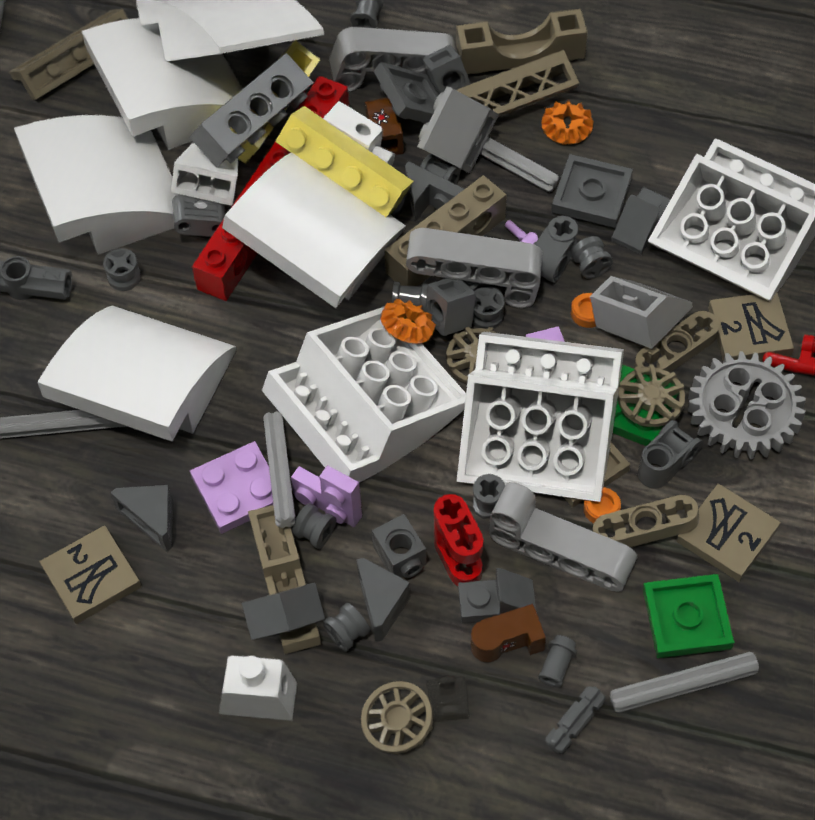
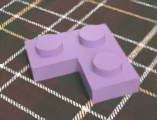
(330, 492)

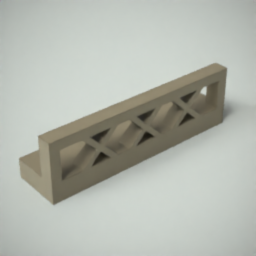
(60, 60)
(520, 77)

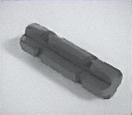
(575, 719)

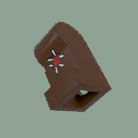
(382, 114)
(507, 633)

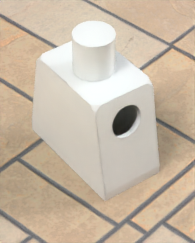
(359, 129)
(199, 178)
(255, 688)

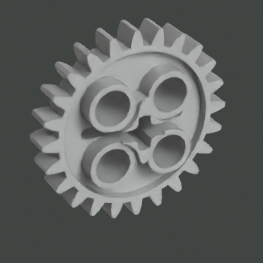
(777, 417)

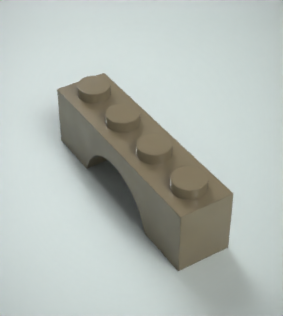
(488, 50)

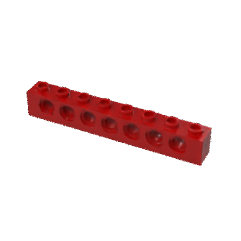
(225, 256)

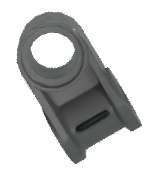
(556, 246)
(671, 451)

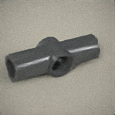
(28, 280)

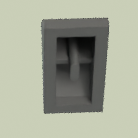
(149, 510)
(383, 595)
(283, 611)

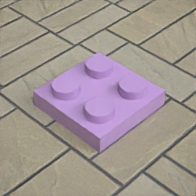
(234, 486)

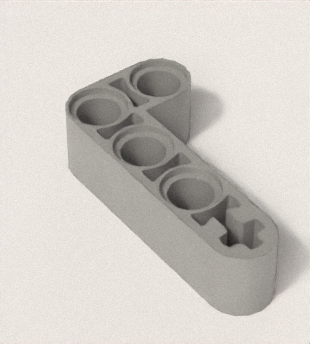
(364, 48)
(478, 260)
(557, 542)

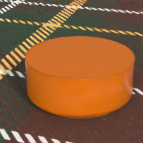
(582, 311)
(609, 503)

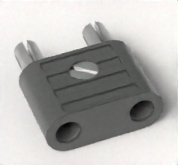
(196, 215)

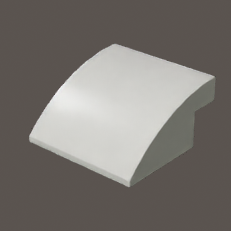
(225, 26)
(156, 91)
(98, 179)
(739, 219)
(312, 228)
(137, 372)
(363, 395)
(540, 414)

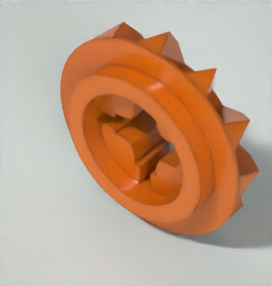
(556, 130)
(404, 329)

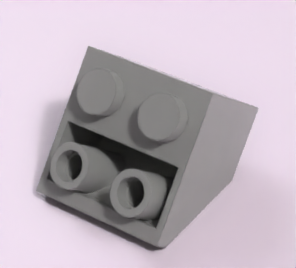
(457, 129)
(636, 310)

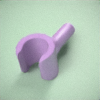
(521, 235)

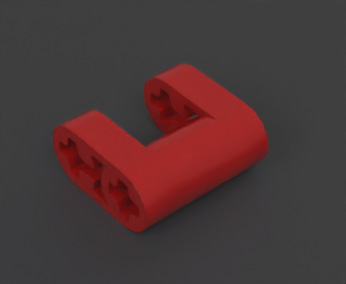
(457, 538)

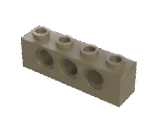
(470, 212)

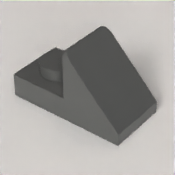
(428, 189)
(639, 219)
(493, 597)

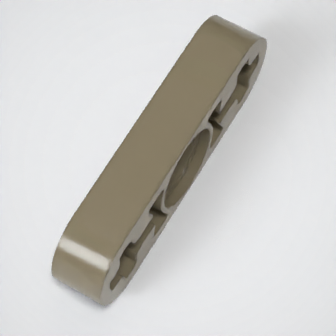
(681, 332)
(655, 509)

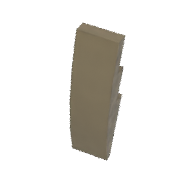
(281, 571)

